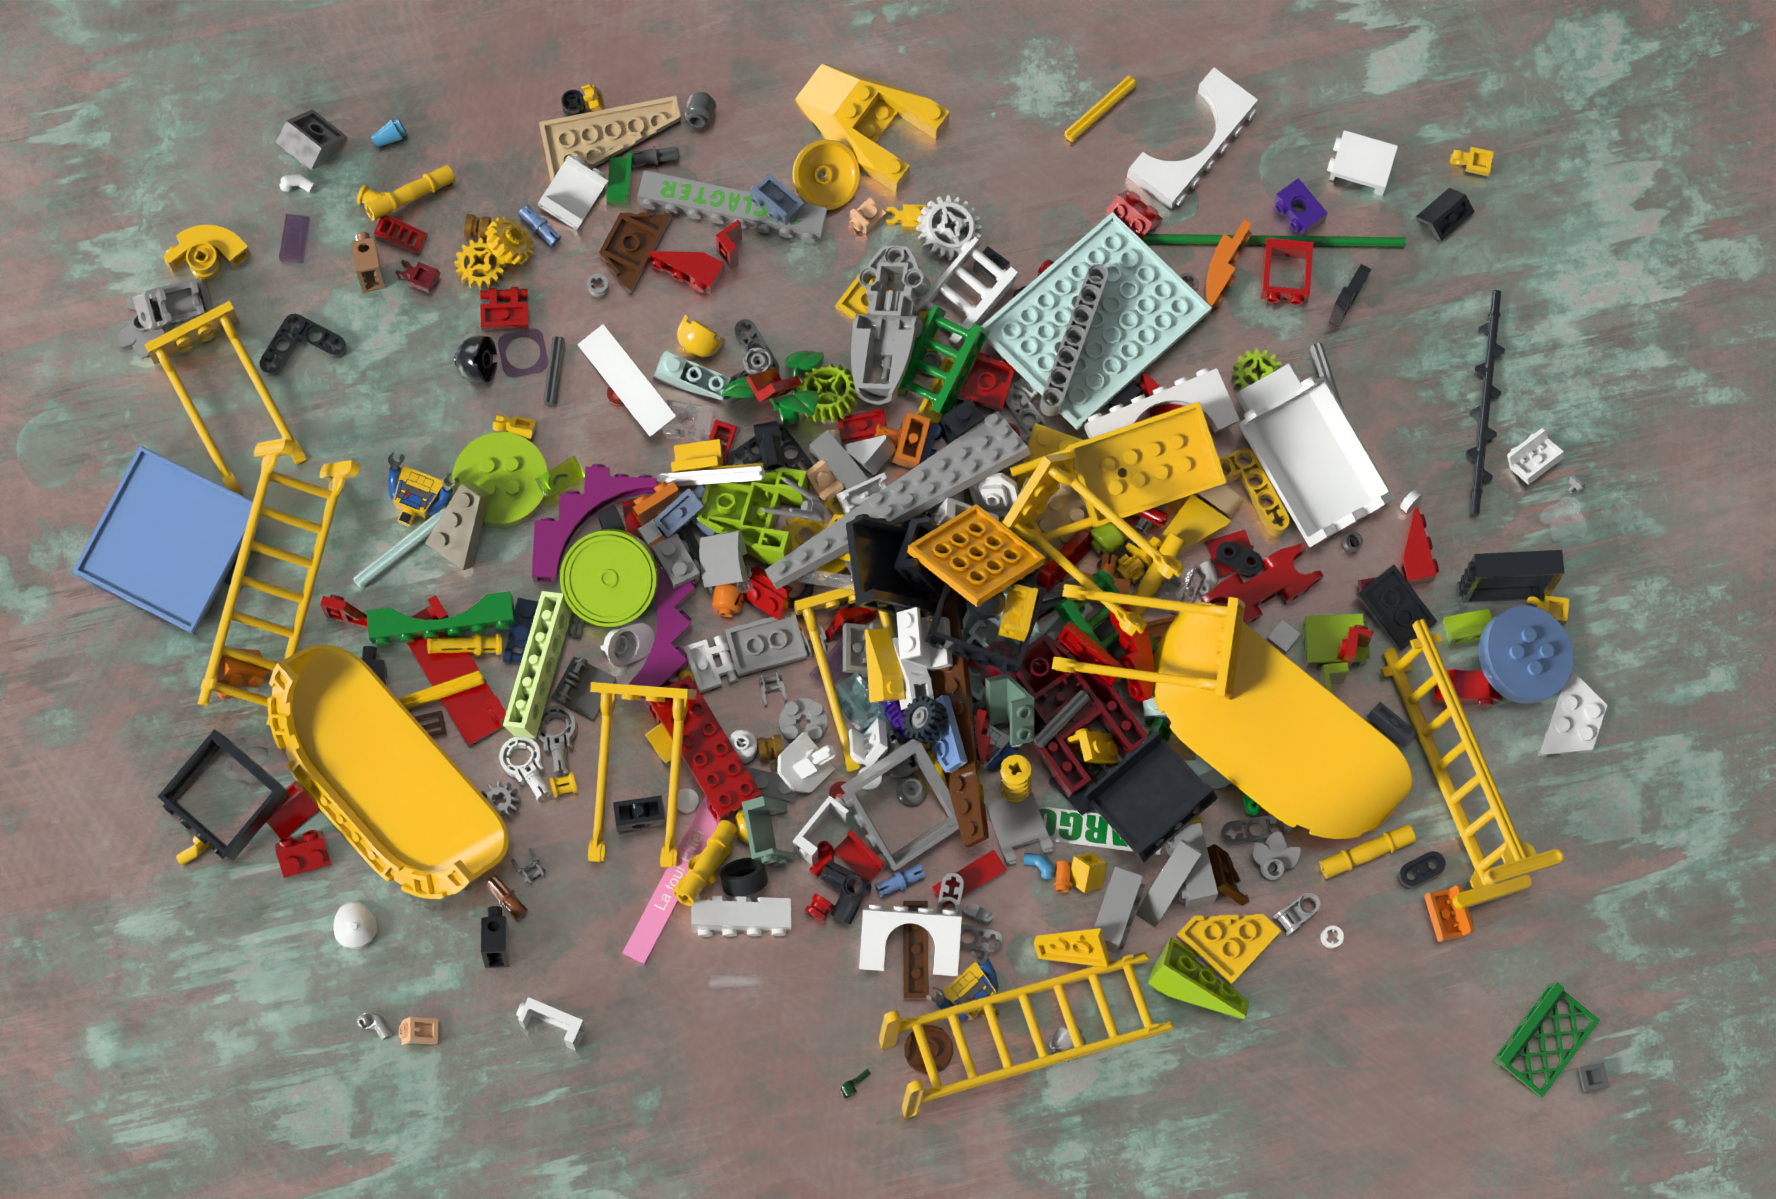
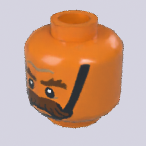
(728, 599)

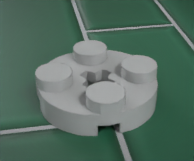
(803, 708)

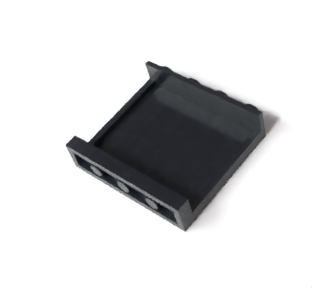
(873, 554)
(1150, 796)

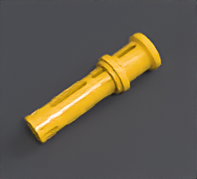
(476, 644)

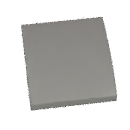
(722, 558)

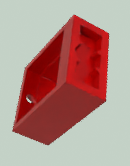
(1292, 249)

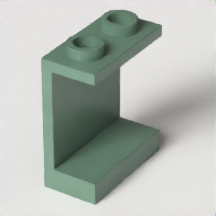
(1012, 703)
(760, 830)

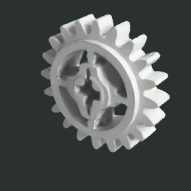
(945, 211)

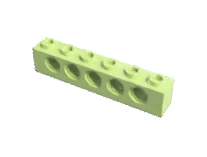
(538, 665)

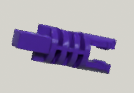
(894, 715)

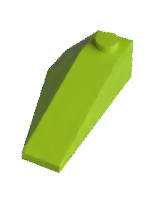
(1185, 979)

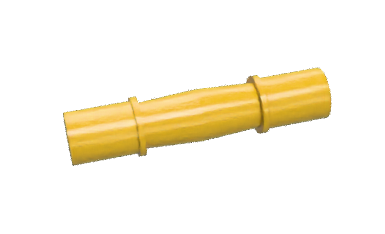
(409, 192)
(1153, 578)
(1367, 851)
(706, 863)

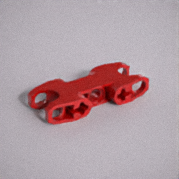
(1276, 580)

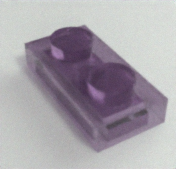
(294, 238)
(835, 663)

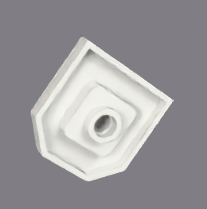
(995, 494)
(804, 764)

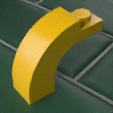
(224, 241)

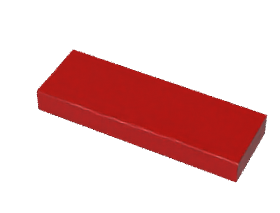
(1087, 649)
(974, 876)

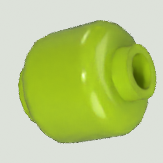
(1107, 538)

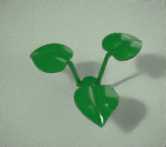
(793, 404)

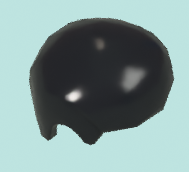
(988, 609)

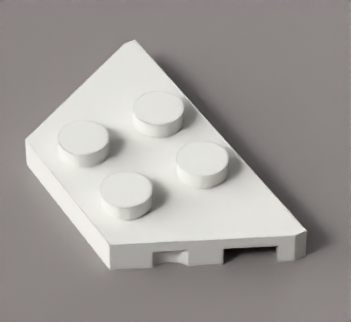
(1574, 719)

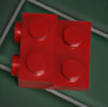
(988, 382)

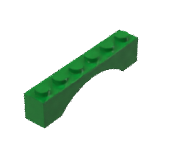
(491, 611)

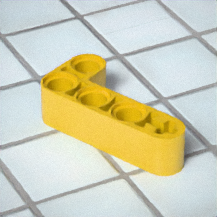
(1257, 493)

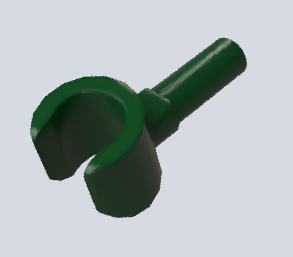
(848, 1088)

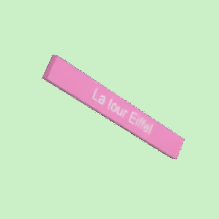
(663, 901)

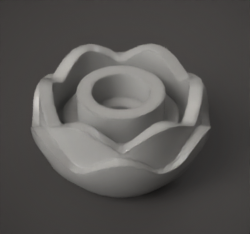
(754, 355)
(906, 795)

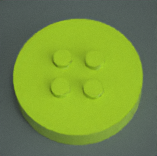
(507, 470)
(609, 577)

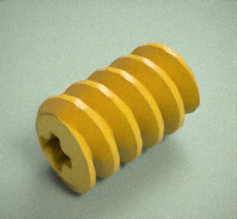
(1016, 778)

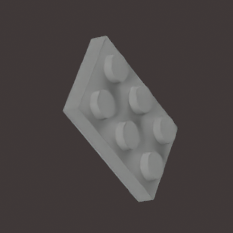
(765, 644)

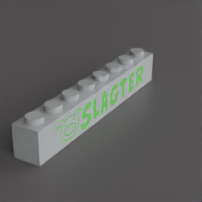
(725, 205)

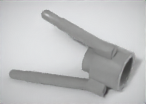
(809, 509)

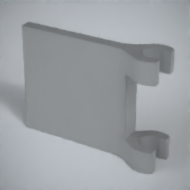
(1018, 825)

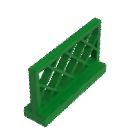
(1528, 1027)

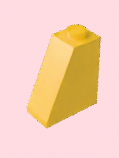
(1196, 524)

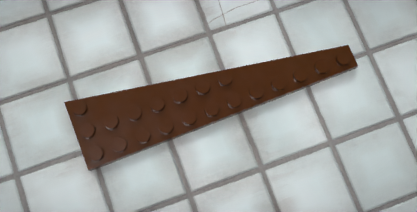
(954, 682)

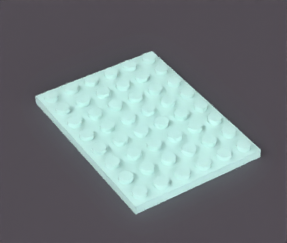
(1135, 323)

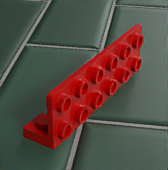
(474, 710)
(708, 753)

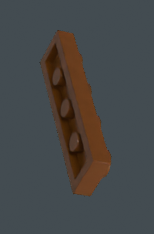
(915, 956)

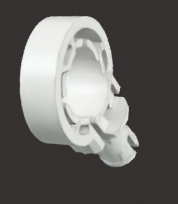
(528, 770)

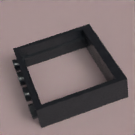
(1511, 576)
(981, 655)
(192, 769)

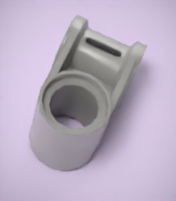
(1295, 916)

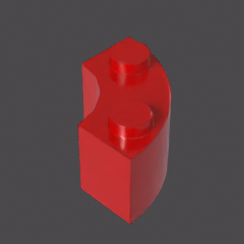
(1471, 688)

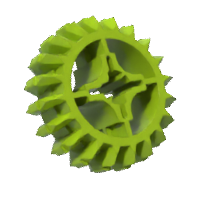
(828, 384)

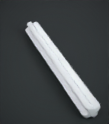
(713, 476)

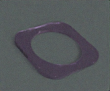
(532, 333)

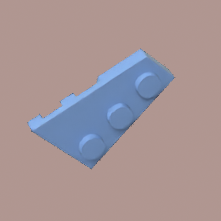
(949, 746)

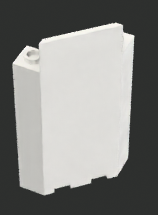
(1311, 453)

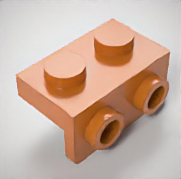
(651, 506)
(1446, 918)

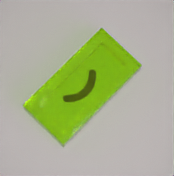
(560, 477)

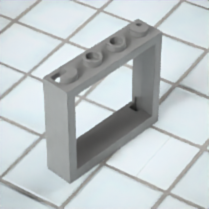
(927, 839)

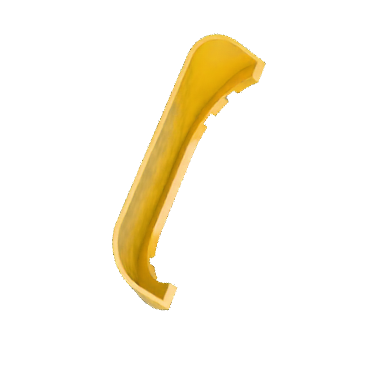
(1279, 733)
(381, 774)

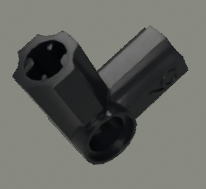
(849, 899)

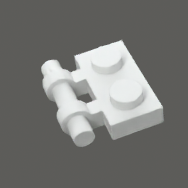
(703, 665)

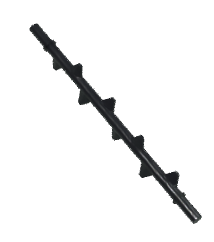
(1482, 412)

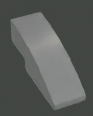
(838, 460)

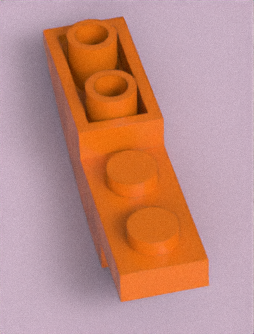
(1220, 271)

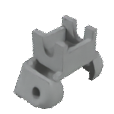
(175, 301)

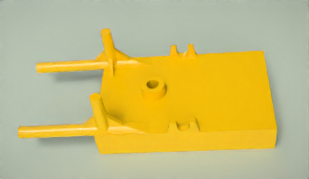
(1162, 463)

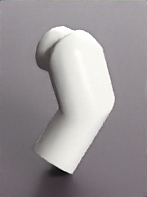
(289, 181)
(1211, 579)

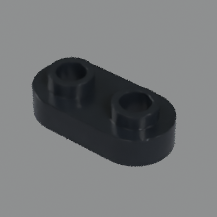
(1238, 560)
(1421, 870)

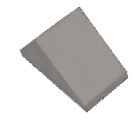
(871, 452)

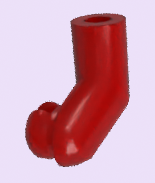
(825, 854)

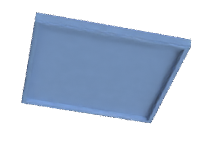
(166, 540)

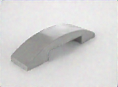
(1169, 882)

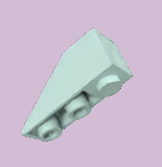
(690, 376)

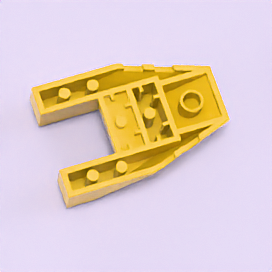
(858, 113)

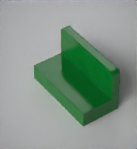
(620, 180)

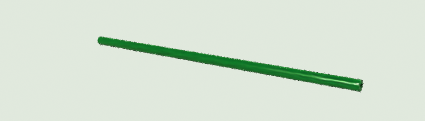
(1261, 239)

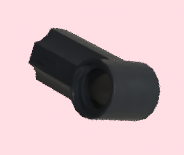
(768, 440)

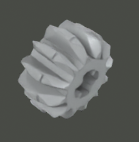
(508, 796)

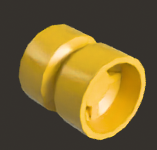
(203, 261)

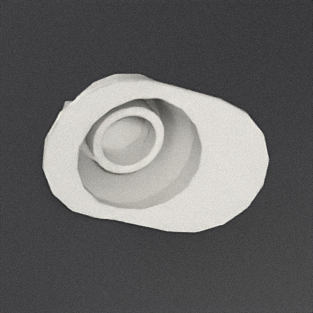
(628, 644)

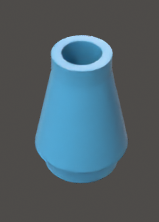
(389, 133)

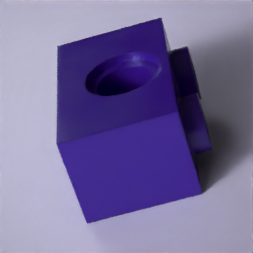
(1298, 195)

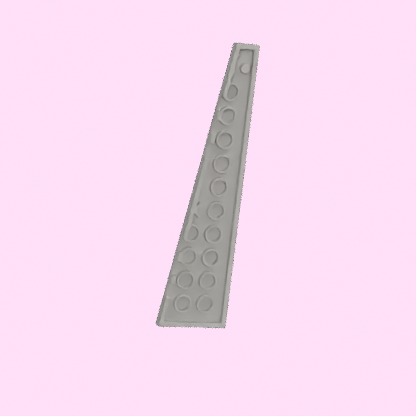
(954, 468)

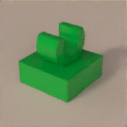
(1161, 726)

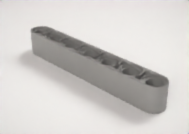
(1071, 349)

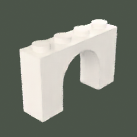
(943, 927)

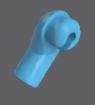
(1043, 862)

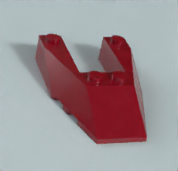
(1053, 691)

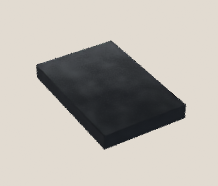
(1395, 606)

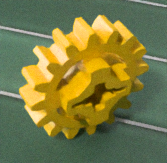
(477, 273)

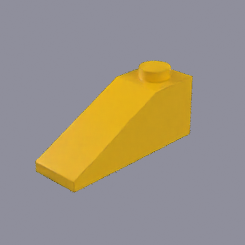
(883, 667)

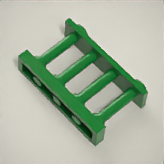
(963, 360)
(1070, 611)

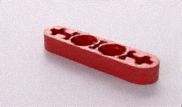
(1074, 551)

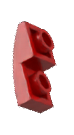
(981, 726)

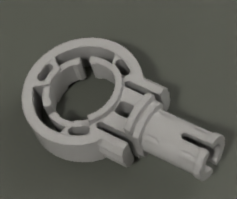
(558, 750)

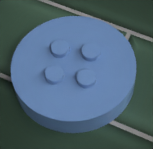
(1525, 654)

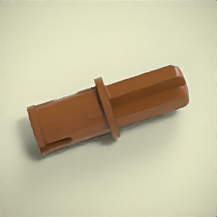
(506, 896)

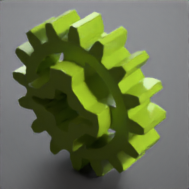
(1247, 374)

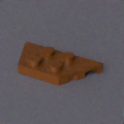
(630, 242)

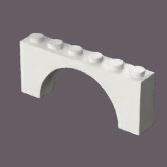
(1171, 179)
(1204, 388)

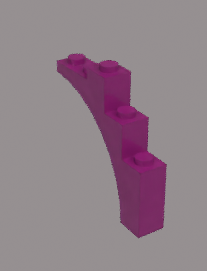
(575, 509)
(665, 660)

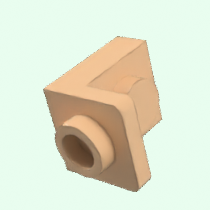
(866, 216)
(823, 481)
(419, 1031)

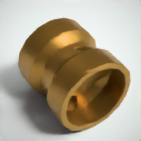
(476, 226)
(769, 747)

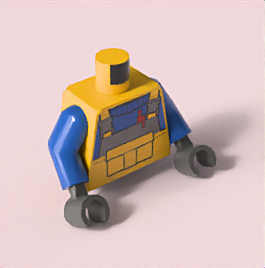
(417, 492)
(974, 983)

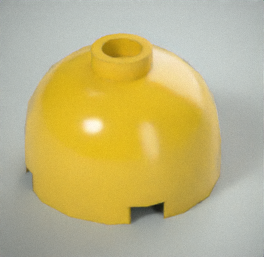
(697, 338)

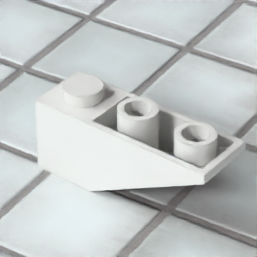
(916, 680)

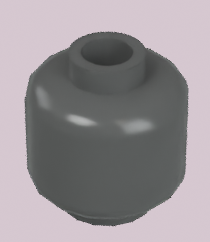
(699, 109)

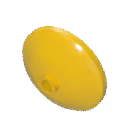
(839, 171)

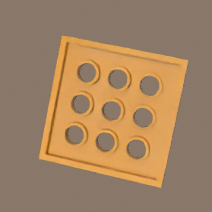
(992, 532)

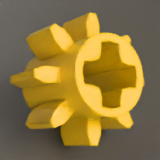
(1130, 568)

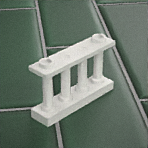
(990, 296)

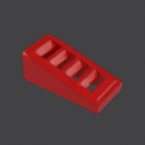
(403, 227)
(731, 439)

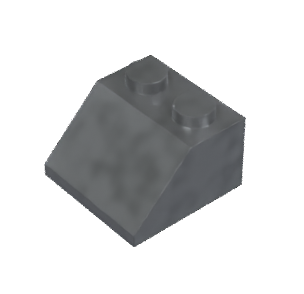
(310, 139)

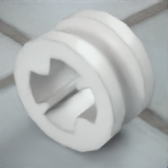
(1339, 938)

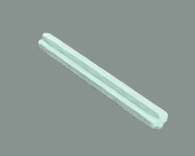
(397, 551)

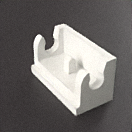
(860, 493)

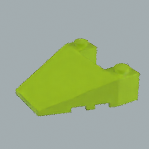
(740, 507)

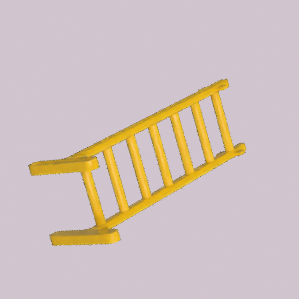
(336, 474)
(1518, 856)
(917, 1095)

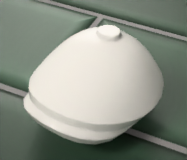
(354, 925)

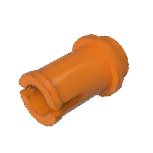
(1062, 882)

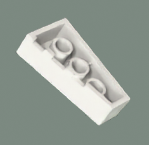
(741, 916)

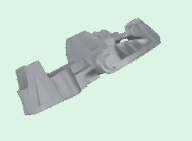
(889, 325)

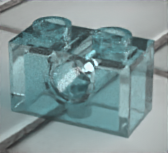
(855, 703)

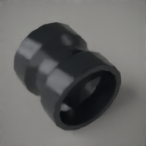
(573, 99)

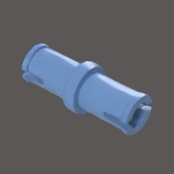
(539, 225)
(900, 880)

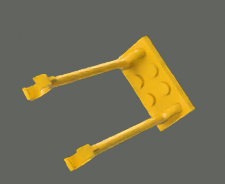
(182, 340)
(1033, 502)
(831, 601)
(1228, 635)
(608, 692)

